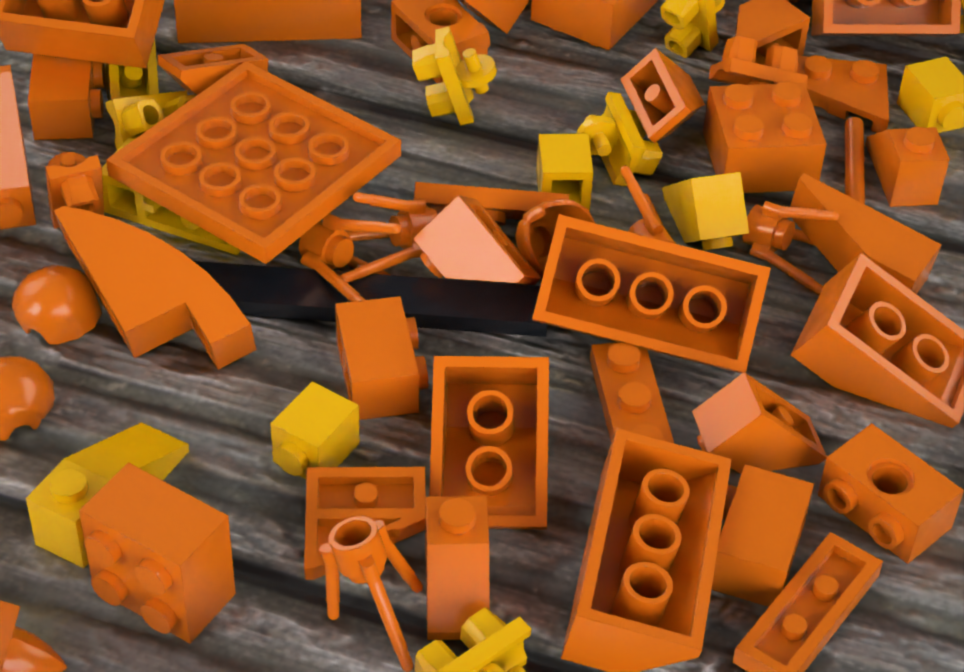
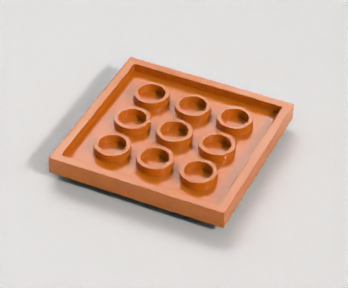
(254, 160)

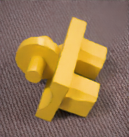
(692, 25)
(459, 75)
(139, 113)
(619, 140)
(491, 647)

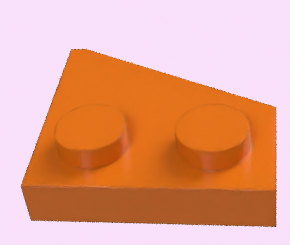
(848, 87)
(379, 493)

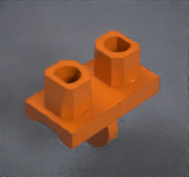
(739, 64)
(74, 183)

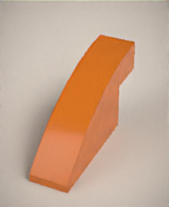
(154, 288)

